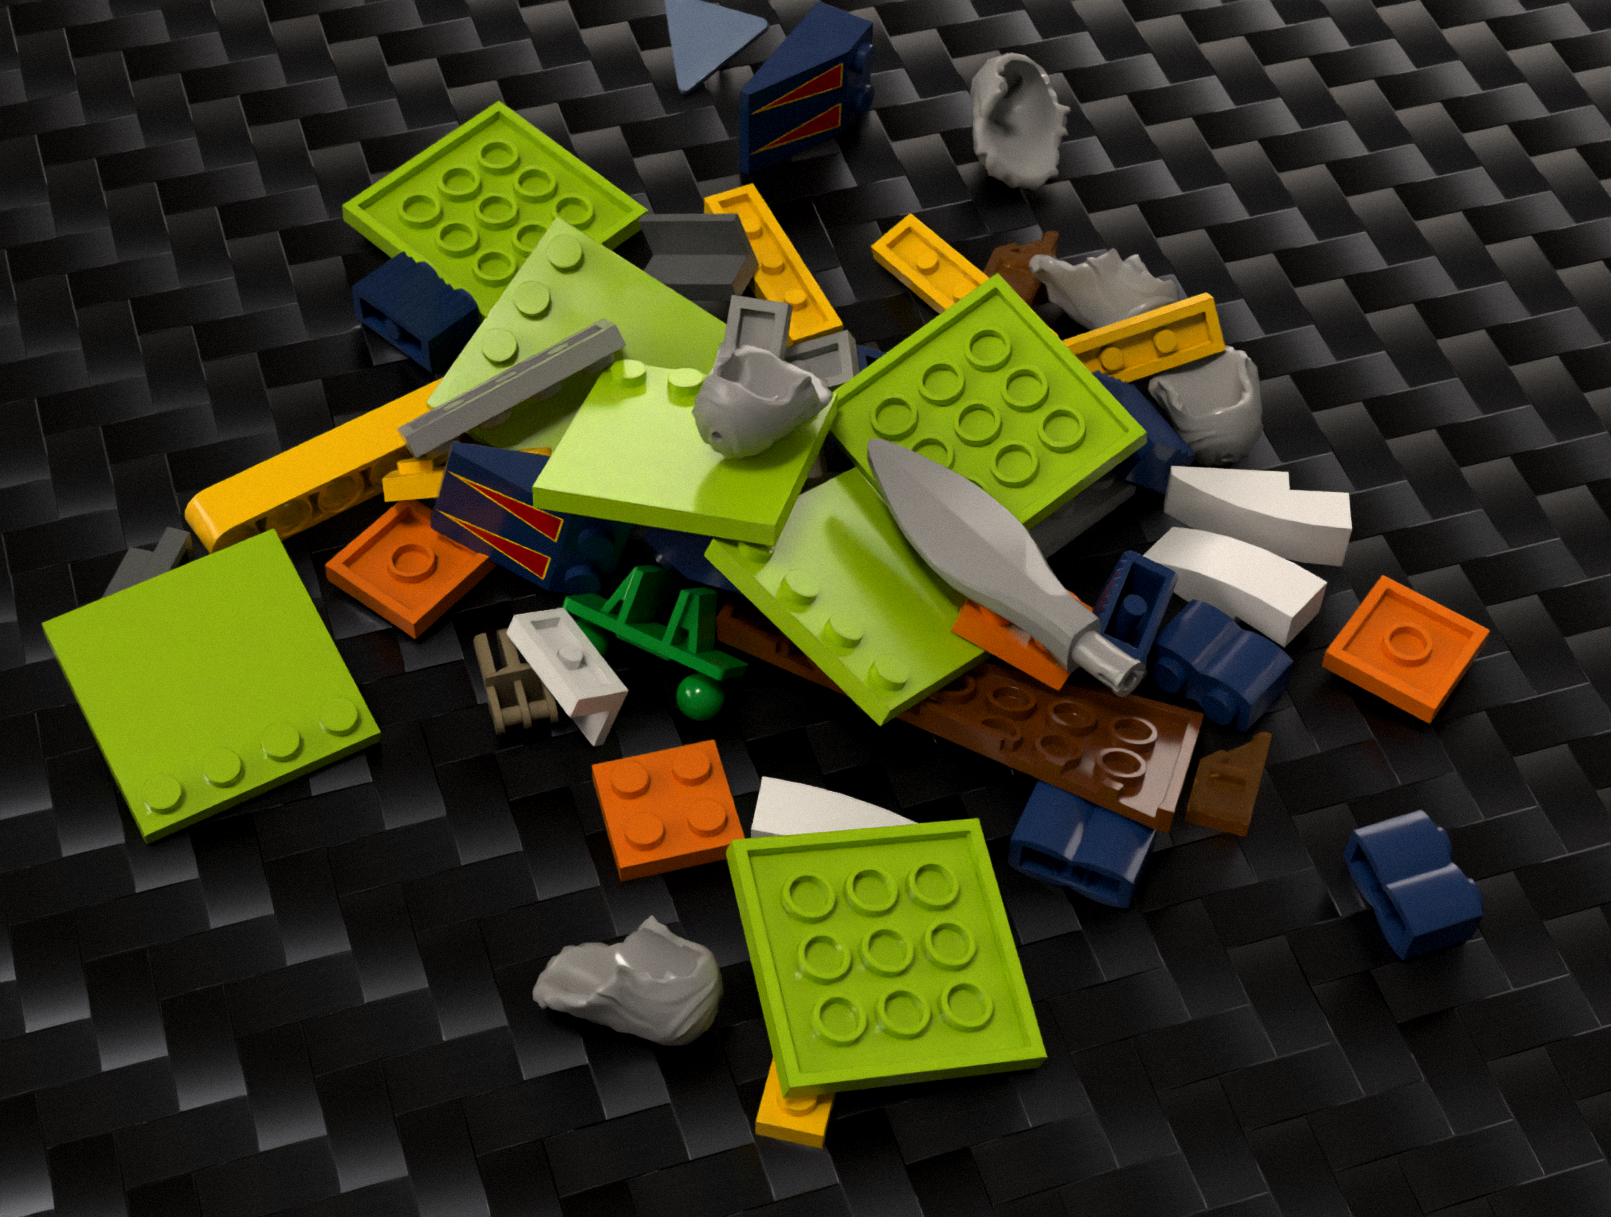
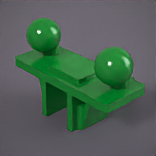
(686, 638)

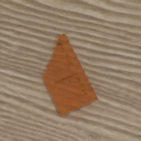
(1013, 263)
(1228, 786)

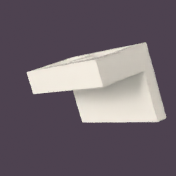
(570, 669)

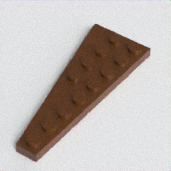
(1081, 739)

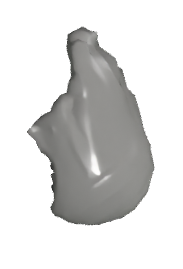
(1017, 121)
(1103, 288)
(754, 400)
(1213, 405)
(640, 987)

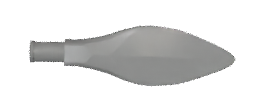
(994, 561)

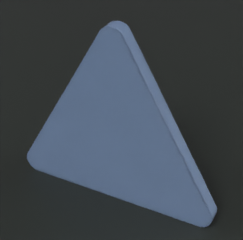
(707, 38)

